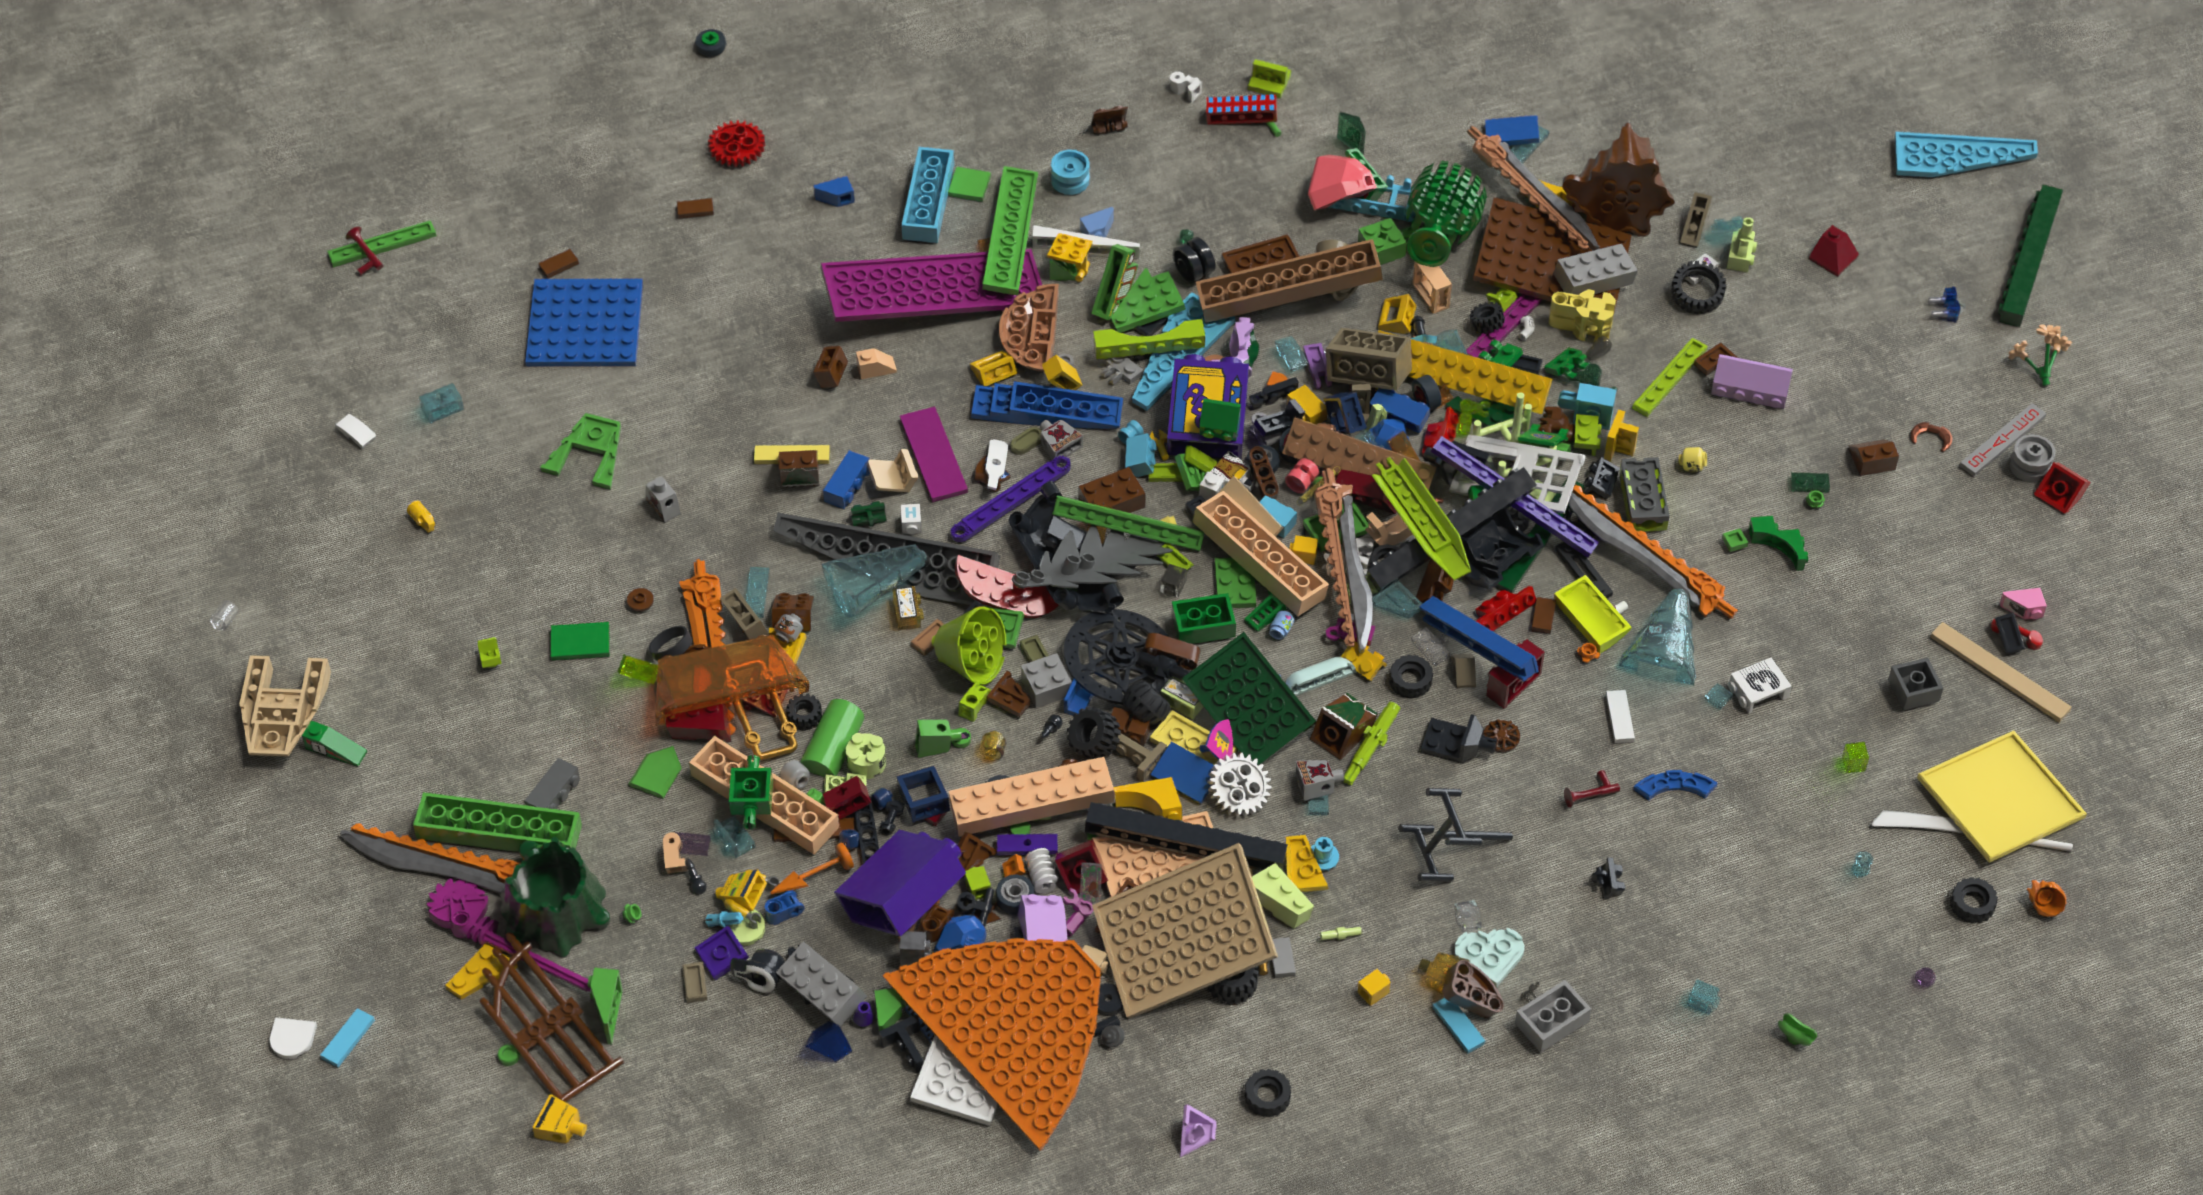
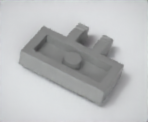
(1123, 369)

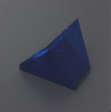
(829, 1041)

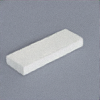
(1620, 716)

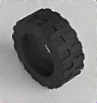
(1415, 663)
(1968, 913)
(1262, 1078)

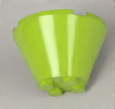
(972, 644)

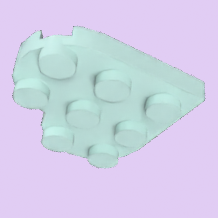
(1491, 952)

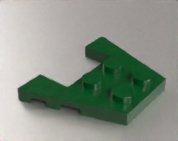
(1497, 412)

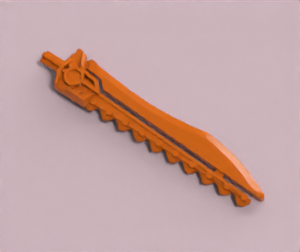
(708, 594)

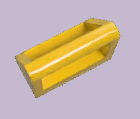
(1405, 314)
(993, 368)

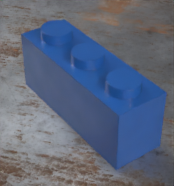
(1402, 408)
(846, 480)

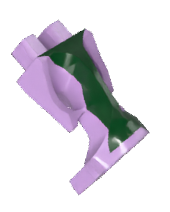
(1243, 343)

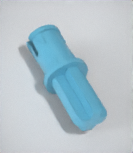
(724, 919)

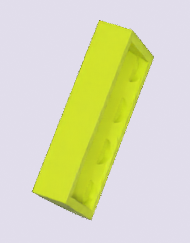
(1592, 613)

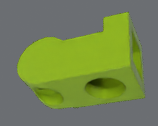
(973, 701)

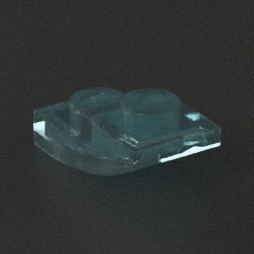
(1291, 352)

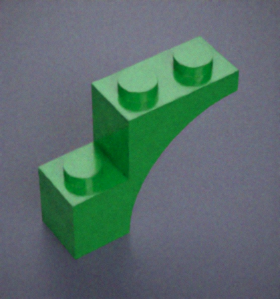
(1790, 542)

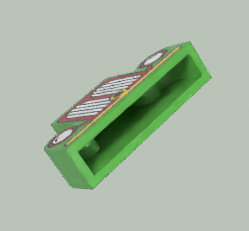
(1115, 281)

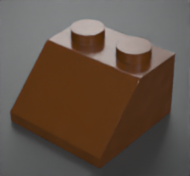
(1874, 456)

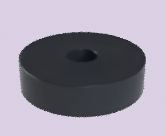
(1112, 1007)

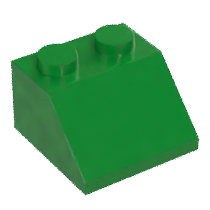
(1220, 419)

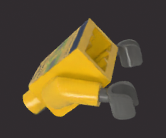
(743, 892)

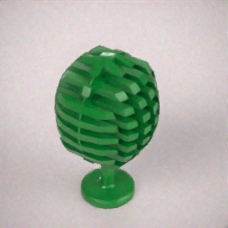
(1445, 207)

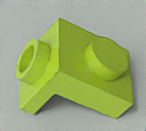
(1503, 297)
(489, 652)

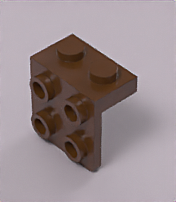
(795, 604)

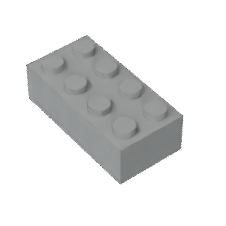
(1596, 270)
(821, 984)

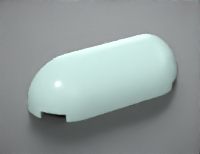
(1319, 674)

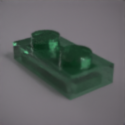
(1810, 482)

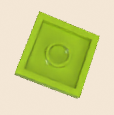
(1269, 78)

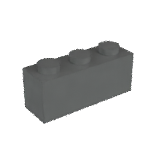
(554, 785)

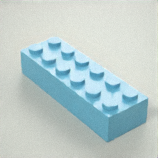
(928, 195)

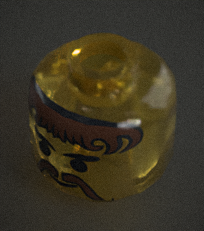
(992, 746)

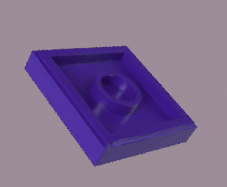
(719, 950)

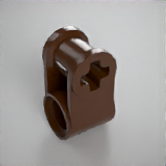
(936, 920)

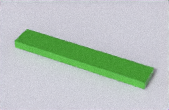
(383, 243)

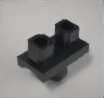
(1606, 878)

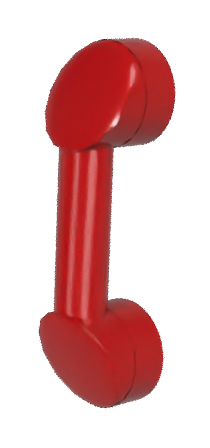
(2034, 638)

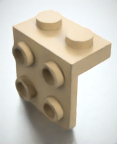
(894, 475)

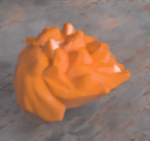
(2047, 898)

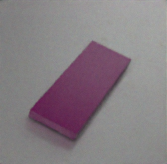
(933, 454)

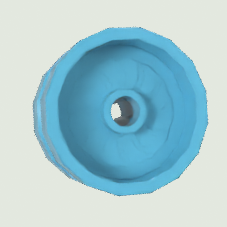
(1070, 172)

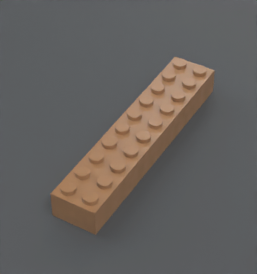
(1289, 280)

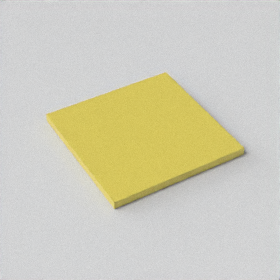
(2001, 796)

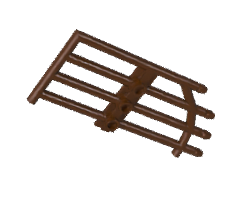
(550, 1022)

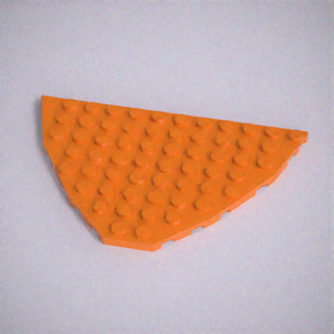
(1013, 1018)

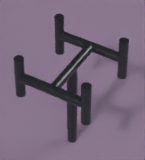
(1456, 837)

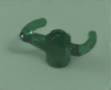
(1590, 375)

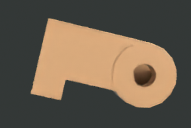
(672, 846)

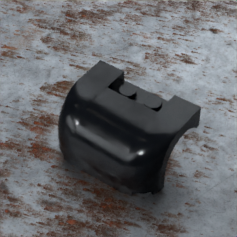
(1495, 547)

